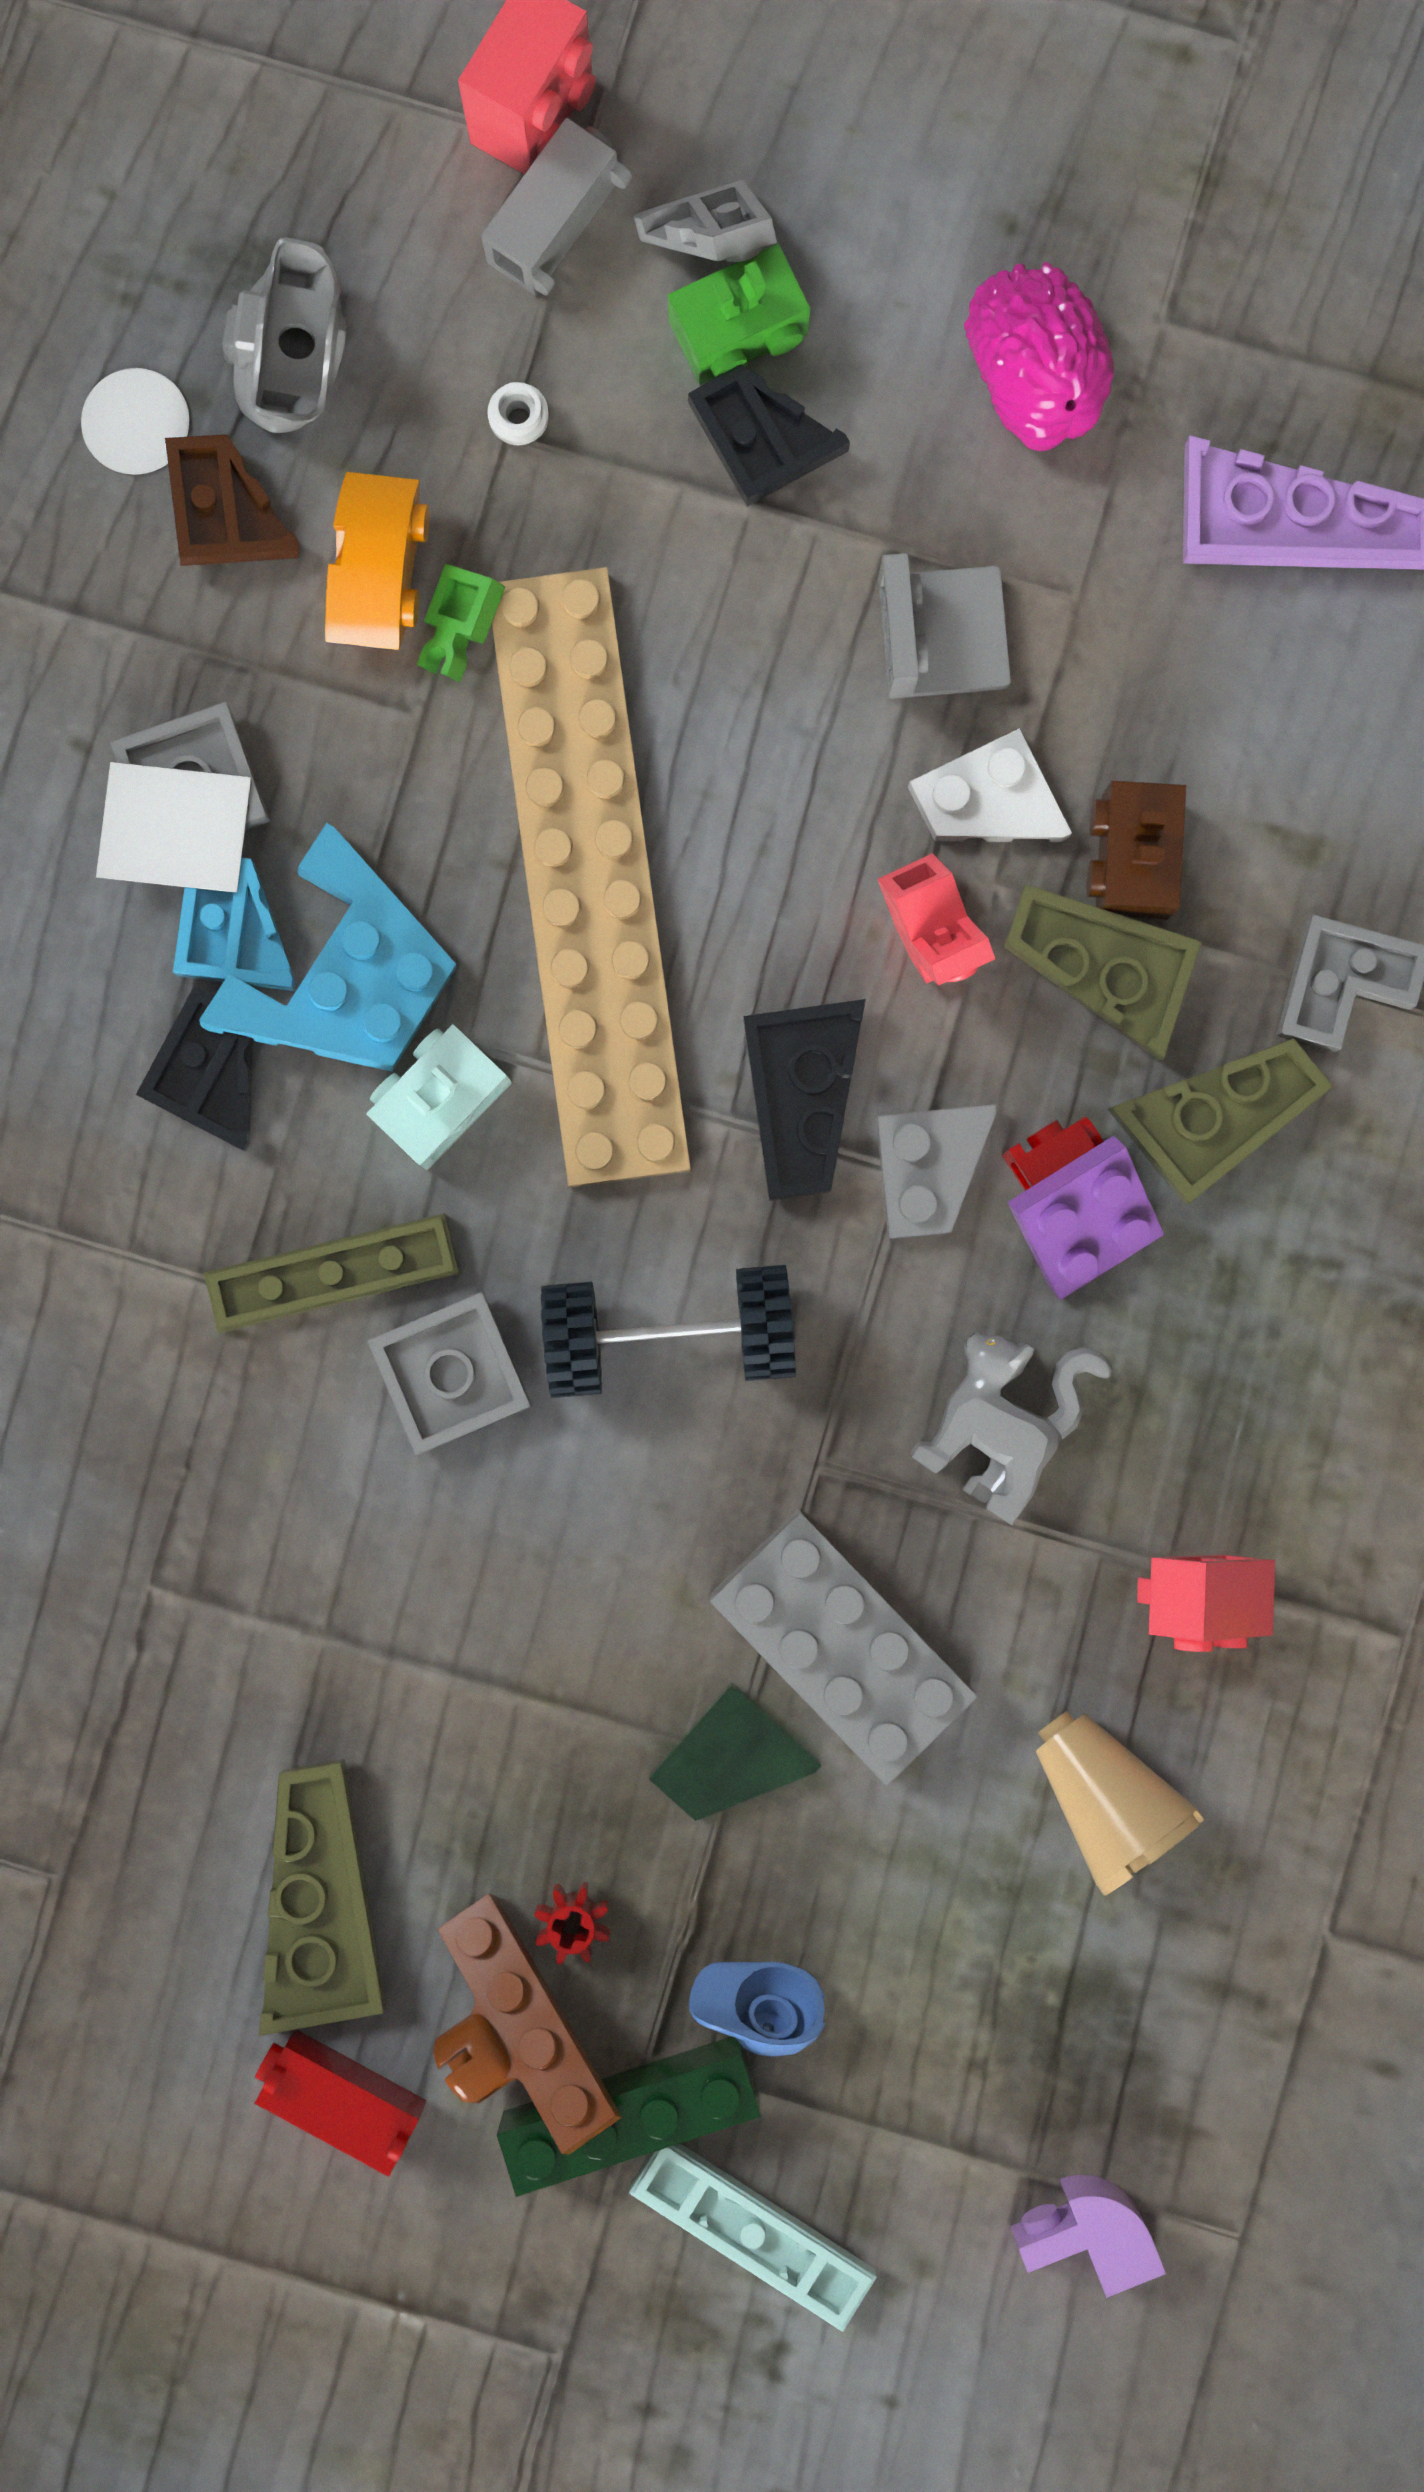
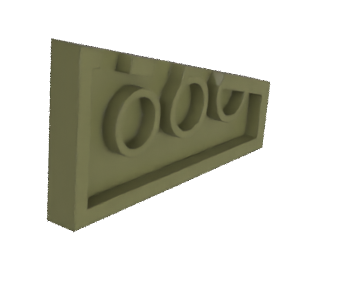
(321, 1927)

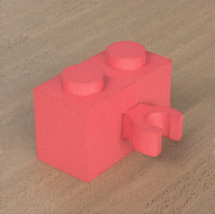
(1209, 1600)

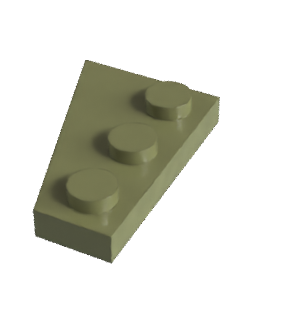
(1107, 962)
(1221, 1116)

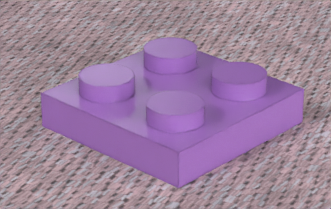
(1086, 1217)

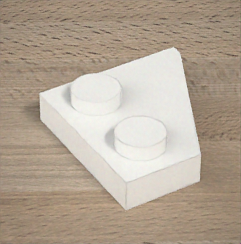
(990, 796)

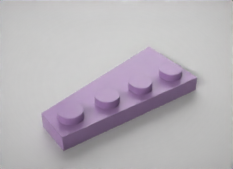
(1285, 516)

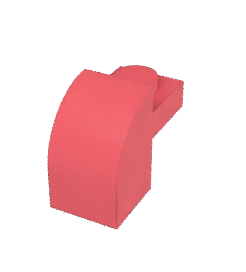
(934, 921)

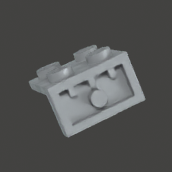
(942, 629)

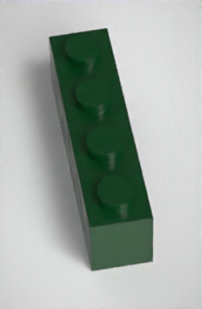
(658, 2108)

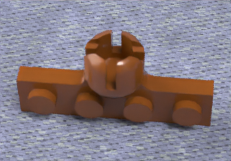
(517, 2031)

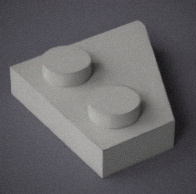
(710, 224)
(929, 1166)

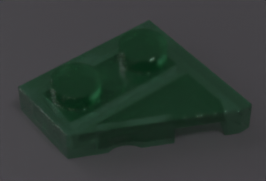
(731, 1757)

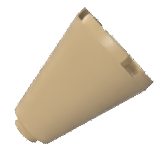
(1112, 1800)

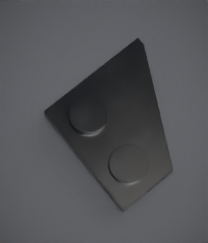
(761, 433)
(203, 1075)

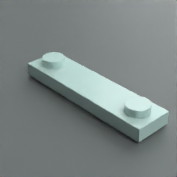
(754, 2233)

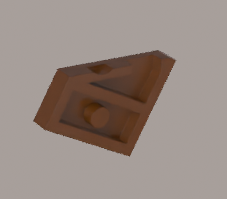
(220, 507)

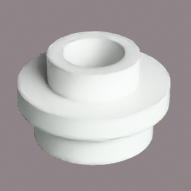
(512, 397)

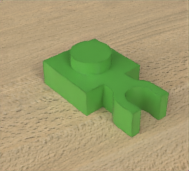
(460, 612)

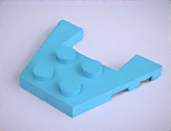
(366, 984)

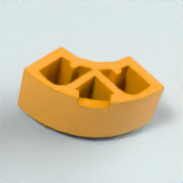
(376, 545)

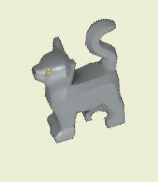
(1005, 1432)

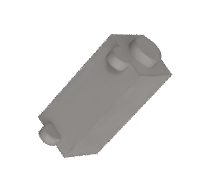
(552, 206)

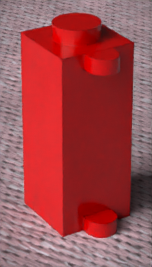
(338, 2101)

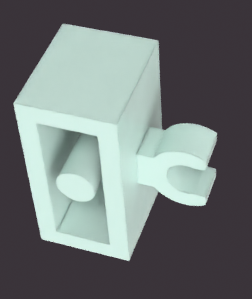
(437, 1095)

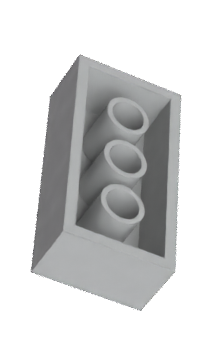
(842, 1647)

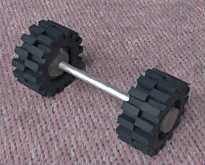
(573, 1334)

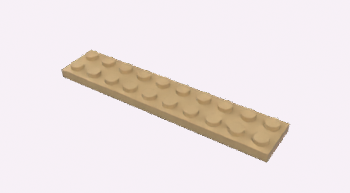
(588, 879)

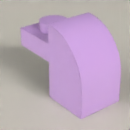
(1094, 2220)

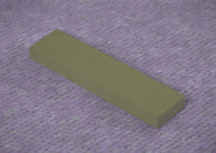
(331, 1273)

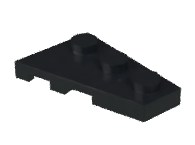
(801, 1090)

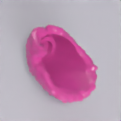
(1040, 354)

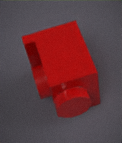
(1051, 1150)

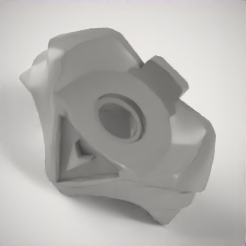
(294, 292)

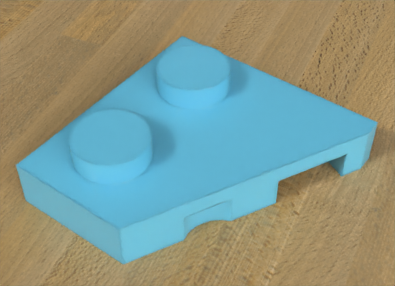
(232, 935)

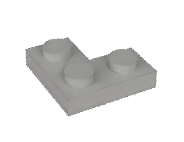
(1337, 965)

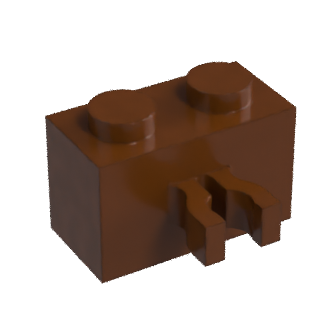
(1138, 849)

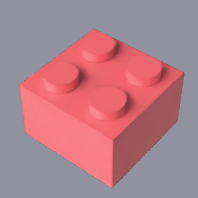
(527, 78)

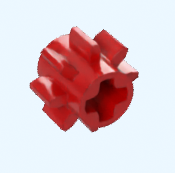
(584, 1934)

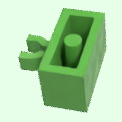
(739, 314)

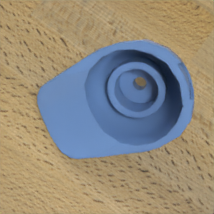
(740, 2000)

